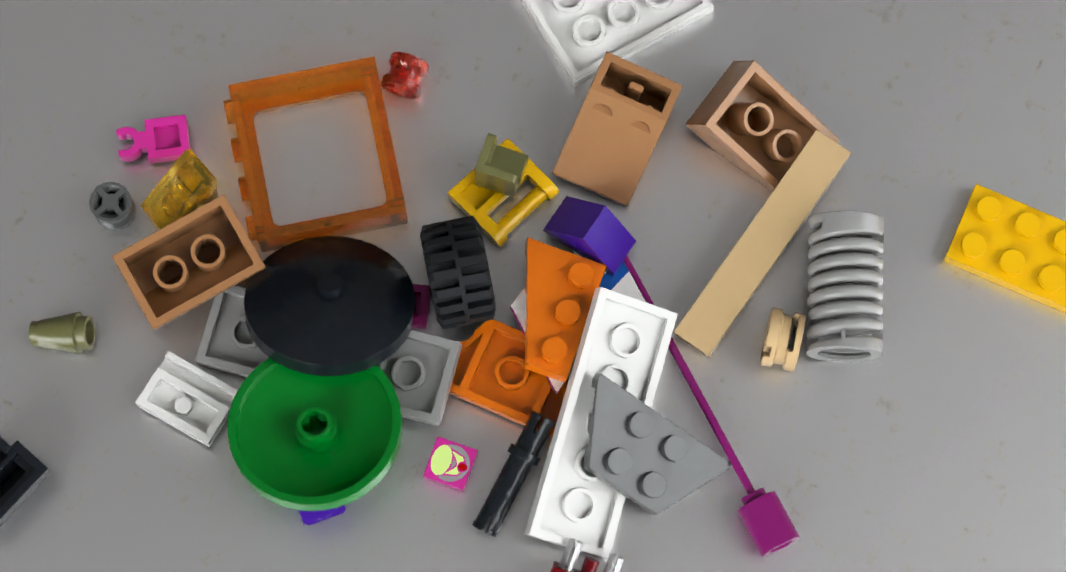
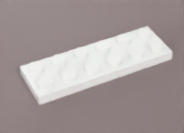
(629, 346)

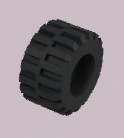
(458, 272)

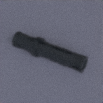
(514, 473)

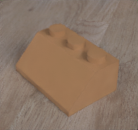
(188, 262)

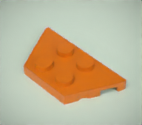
(495, 376)

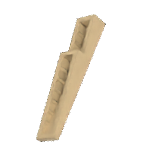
(762, 244)

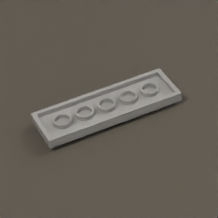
(418, 370)

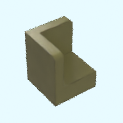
(499, 167)

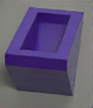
(591, 232)

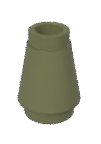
(64, 333)

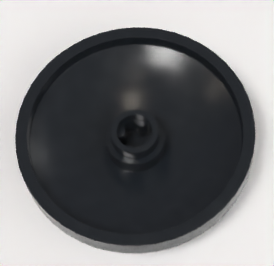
(330, 306)

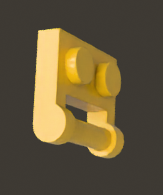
(480, 201)

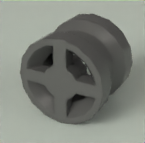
(107, 198)

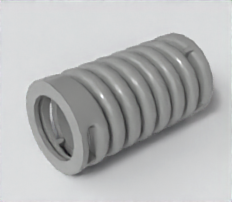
(851, 286)

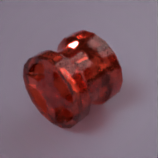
(405, 75)

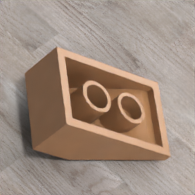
(755, 123)

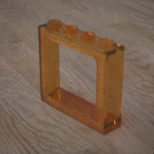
(298, 89)

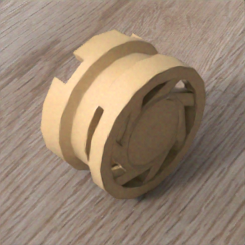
(777, 339)

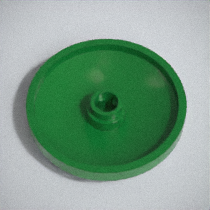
(314, 436)

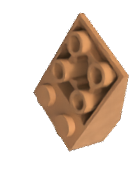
(617, 129)

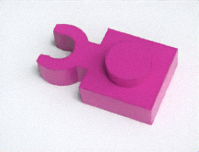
(162, 140)

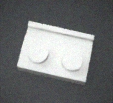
(187, 399)

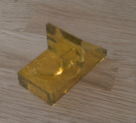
(181, 190)

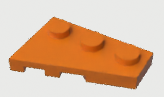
(557, 306)

